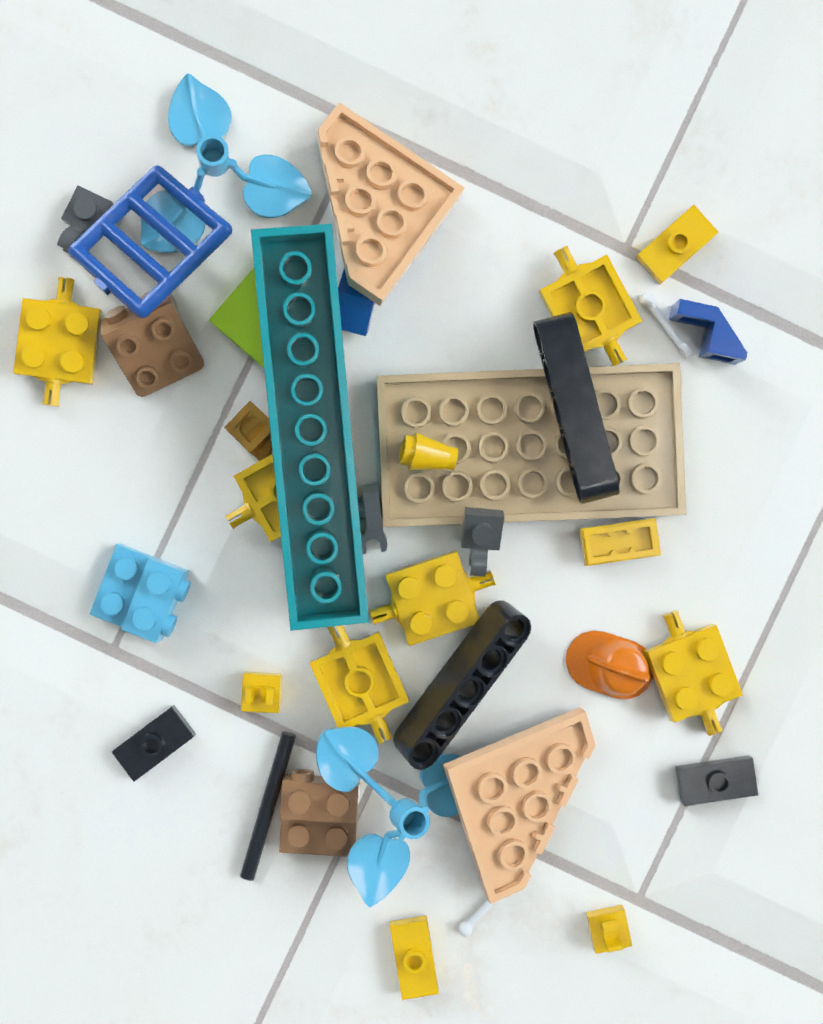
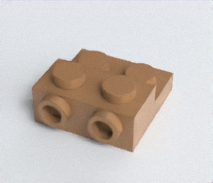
(316, 816)

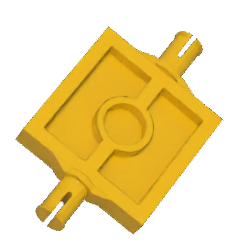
(595, 299)
(57, 341)
(259, 498)
(432, 598)
(693, 672)
(359, 682)

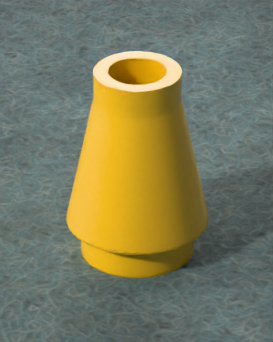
(426, 454)

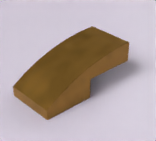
(252, 431)

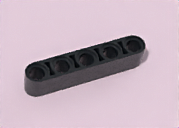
(576, 407)
(461, 684)

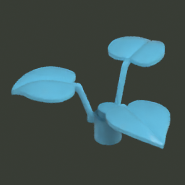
(202, 119)
(374, 861)

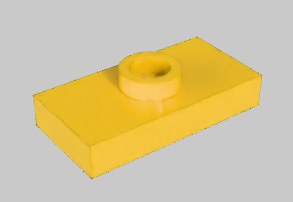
(676, 244)
(620, 541)
(414, 957)

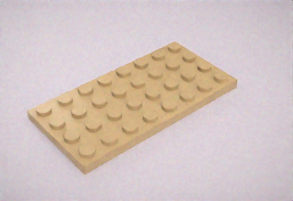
(514, 449)

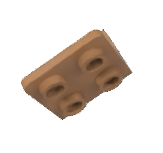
(152, 348)

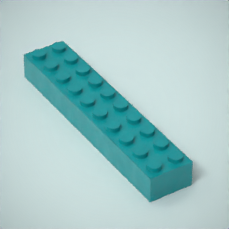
(310, 425)

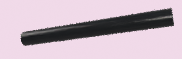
(267, 806)

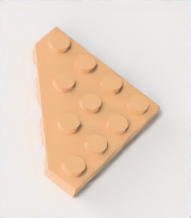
(380, 200)
(513, 795)

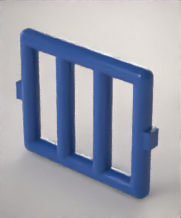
(166, 280)

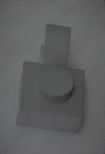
(80, 214)
(370, 509)
(481, 533)

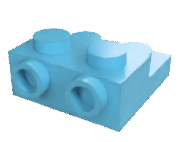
(141, 593)

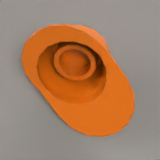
(609, 664)

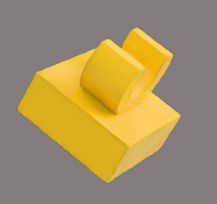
(261, 692)
(609, 929)

